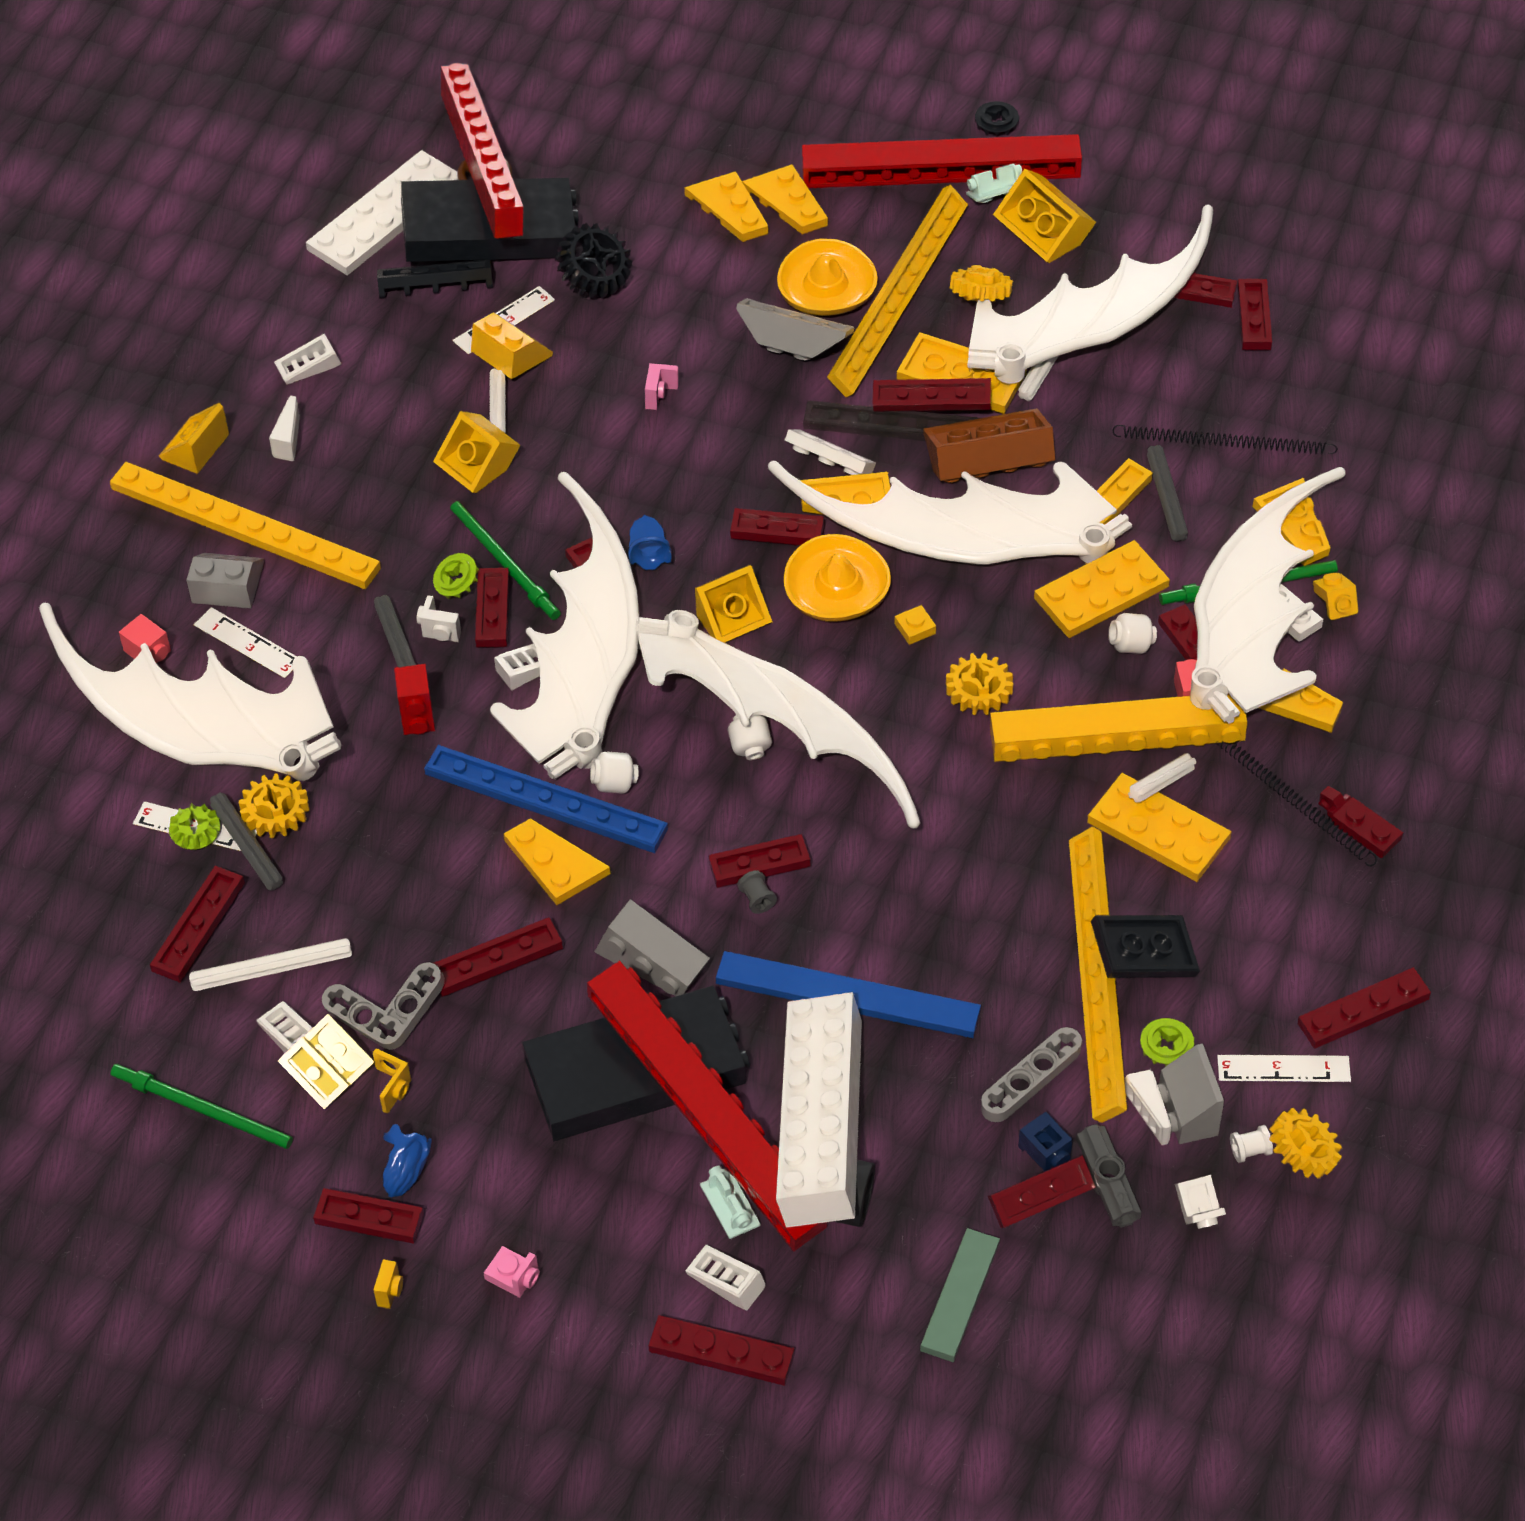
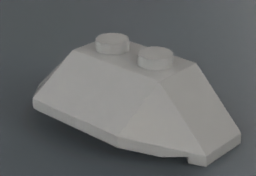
(790, 330)

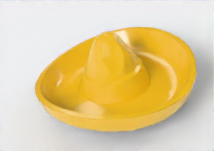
(826, 277)
(836, 578)

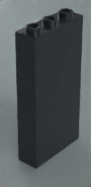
(450, 224)
(594, 1079)

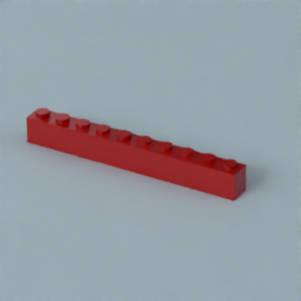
(481, 151)
(937, 160)
(695, 1092)

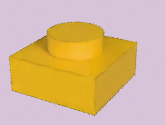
(915, 624)
(387, 1284)

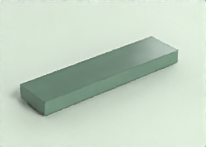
(960, 1295)

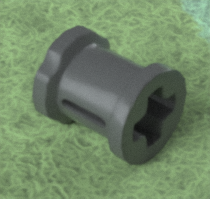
(757, 892)

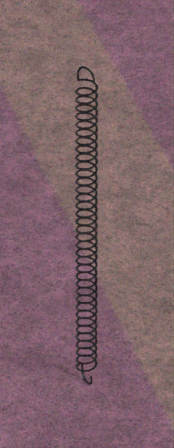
(1226, 441)
(1343, 837)

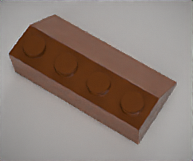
(990, 444)

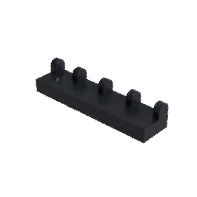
(434, 275)

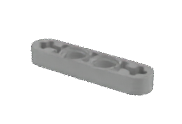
(1036, 1078)

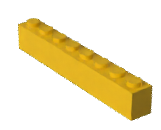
(1109, 728)

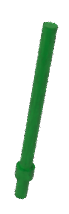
(1189, 592)
(536, 594)
(145, 1082)

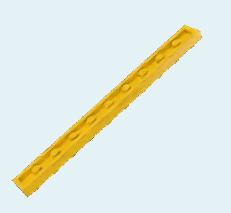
(897, 291)
(246, 525)
(1098, 991)

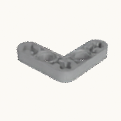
(392, 1017)

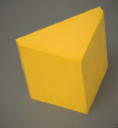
(197, 439)
(731, 605)

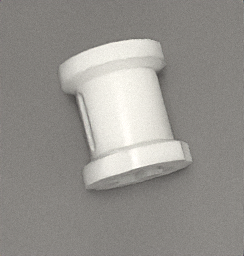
(1251, 1143)

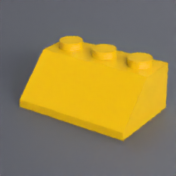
(1043, 216)

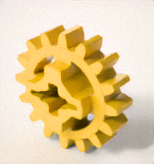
(981, 284)
(979, 684)
(262, 815)
(1305, 1143)

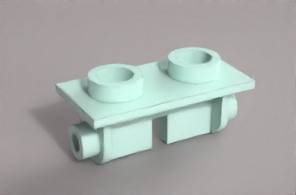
(984, 188)
(729, 1202)

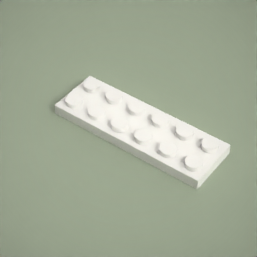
(374, 217)

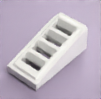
(320, 364)
(285, 433)
(517, 677)
(277, 1034)
(1146, 1098)
(744, 1288)

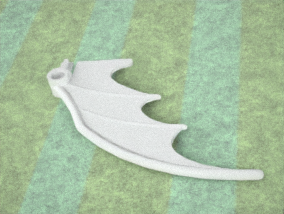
(1081, 317)
(981, 525)
(1244, 616)
(584, 659)
(764, 689)
(207, 718)

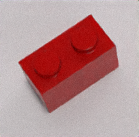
(414, 699)

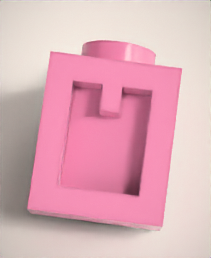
(658, 379)
(513, 1271)

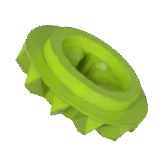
(453, 566)
(206, 831)
(1170, 1031)

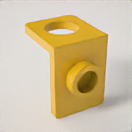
(399, 1083)

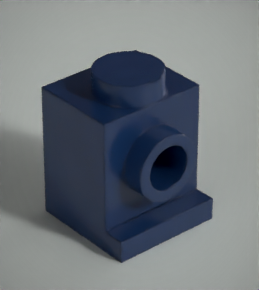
(1044, 1134)

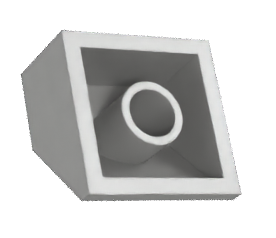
(224, 579)
(1192, 1096)

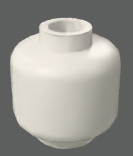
(1132, 633)
(750, 740)
(613, 772)

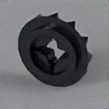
(993, 111)

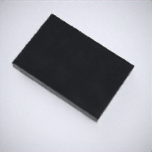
(1145, 946)

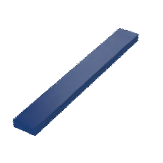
(546, 799)
(871, 998)

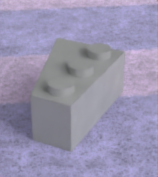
(651, 950)

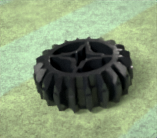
(598, 252)

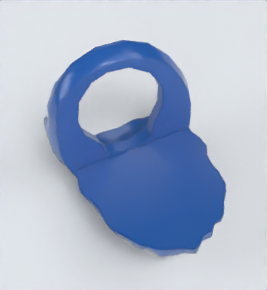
(648, 545)
(405, 1160)

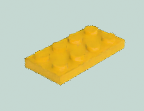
(942, 359)
(1101, 589)
(1160, 828)

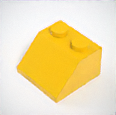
(506, 346)
(475, 451)

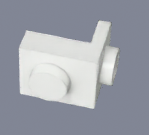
(438, 624)
(1199, 1201)

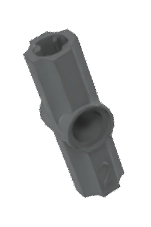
(1114, 1191)

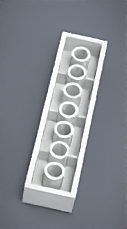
(819, 1111)

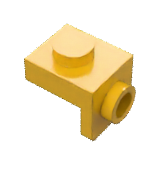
(1339, 595)

